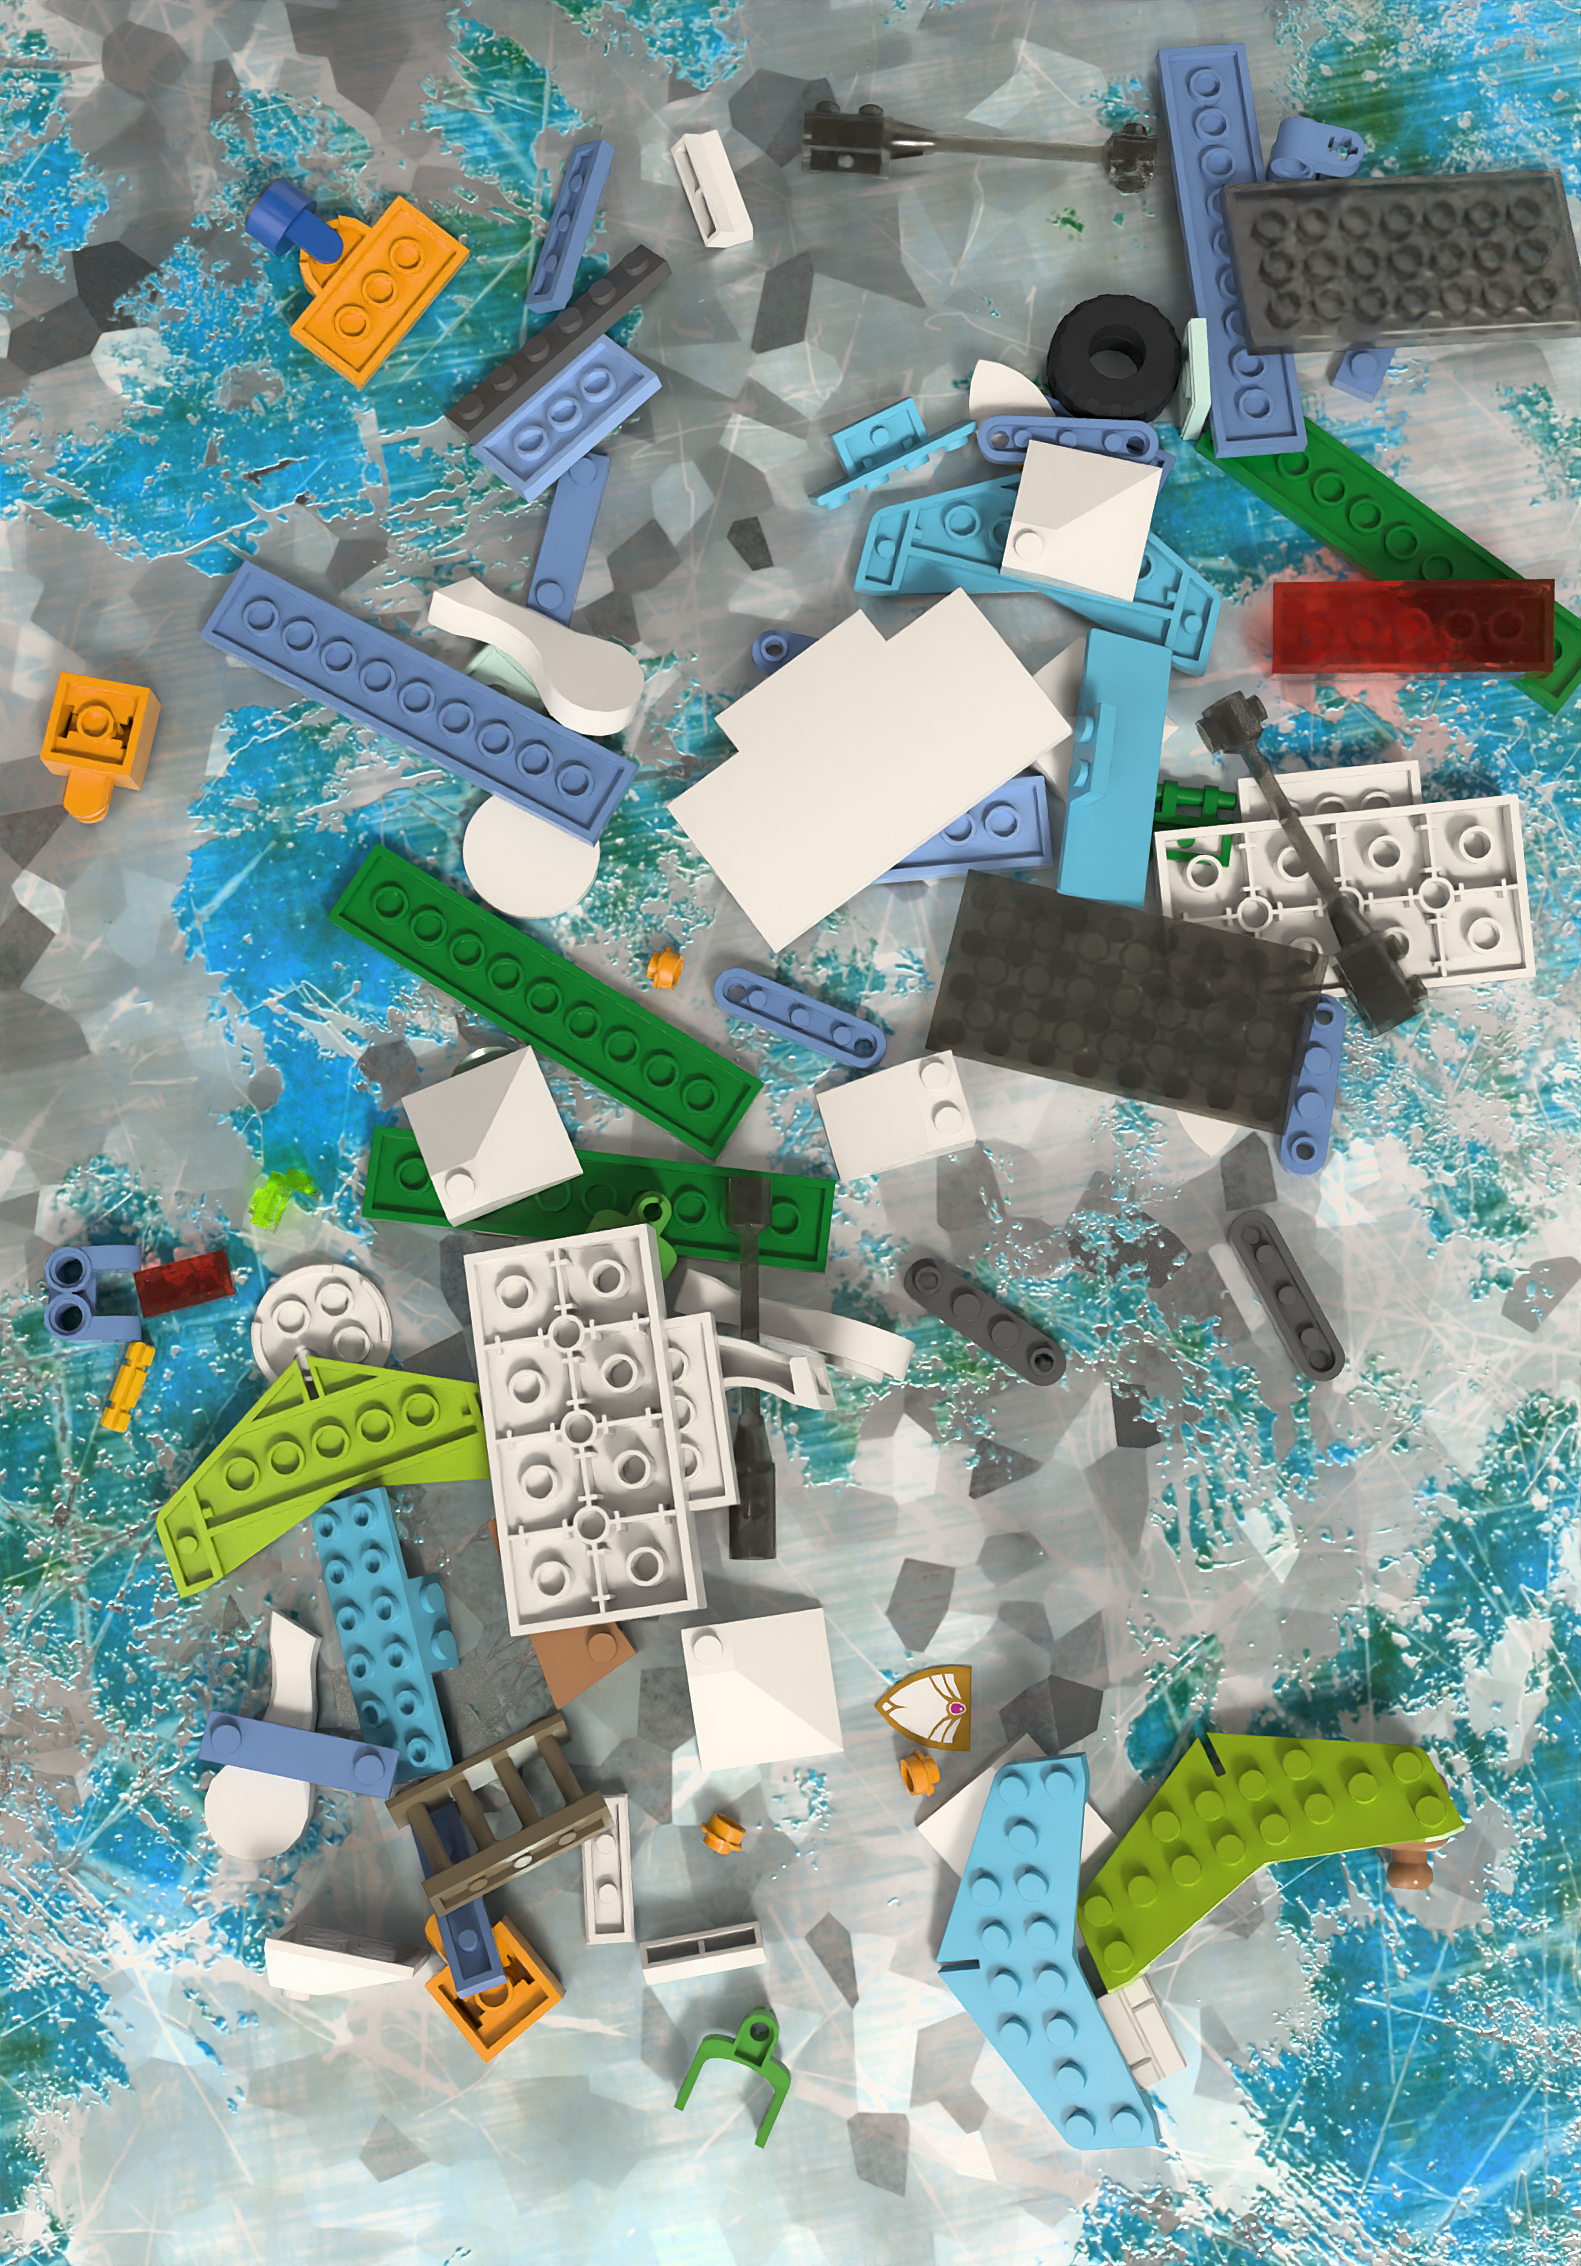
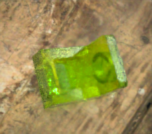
(271, 1202)

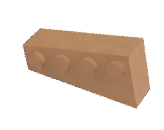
(579, 1655)

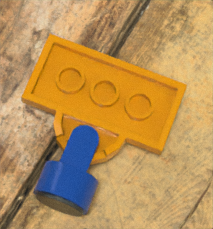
(362, 278)

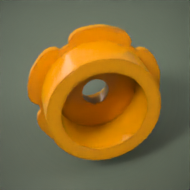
(665, 968)
(919, 1773)
(722, 1834)

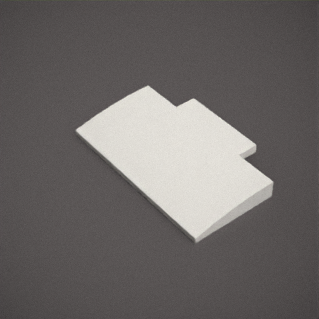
(862, 760)
(1428, 873)
(597, 1429)

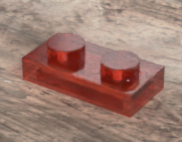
(185, 1284)

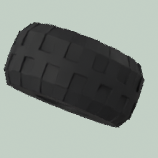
(1117, 325)

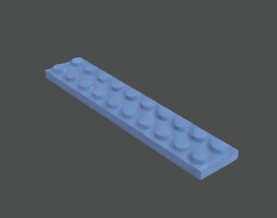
(1214, 144)
(420, 703)

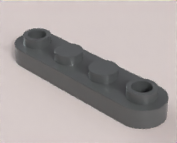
(1286, 1296)
(985, 1322)

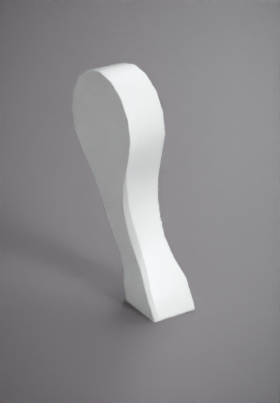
(579, 676)
(843, 1341)
(792, 1378)
(260, 1812)

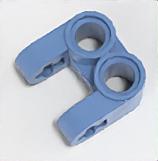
(1303, 155)
(84, 1293)

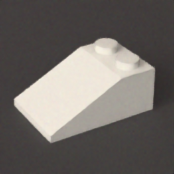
(897, 1117)

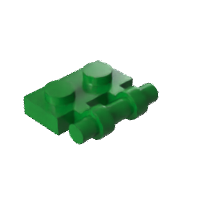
(1209, 800)

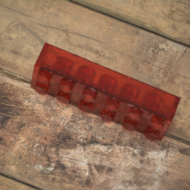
(1412, 630)

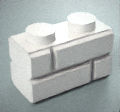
(1141, 2032)

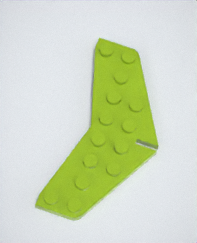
(303, 1452)
(1269, 1807)

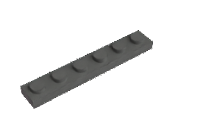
(558, 344)

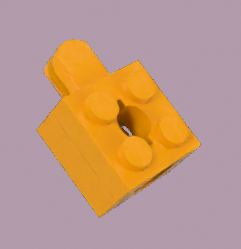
(99, 740)
(505, 2011)

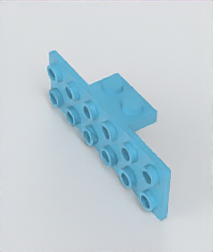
(1114, 769)
(388, 1630)

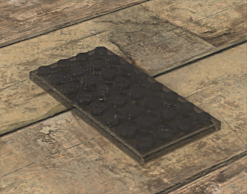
(1402, 261)
(1127, 1002)

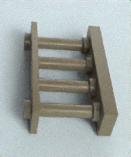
(532, 1846)

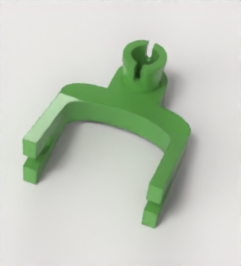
(613, 1219)
(752, 2051)

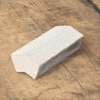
(712, 190)
(706, 1961)

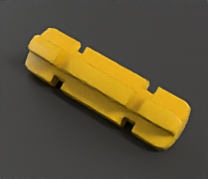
(127, 1386)

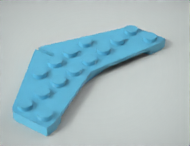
(961, 542)
(1029, 1988)

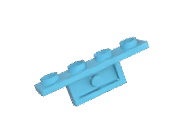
(883, 444)

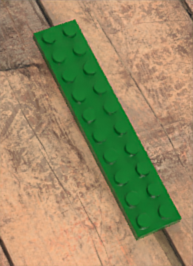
(1387, 533)
(546, 1002)
(798, 1240)

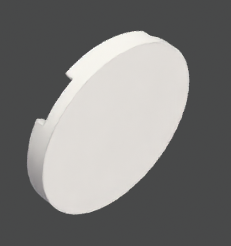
(525, 863)
(321, 1314)

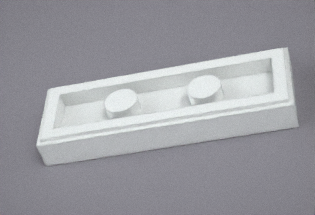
(609, 1878)

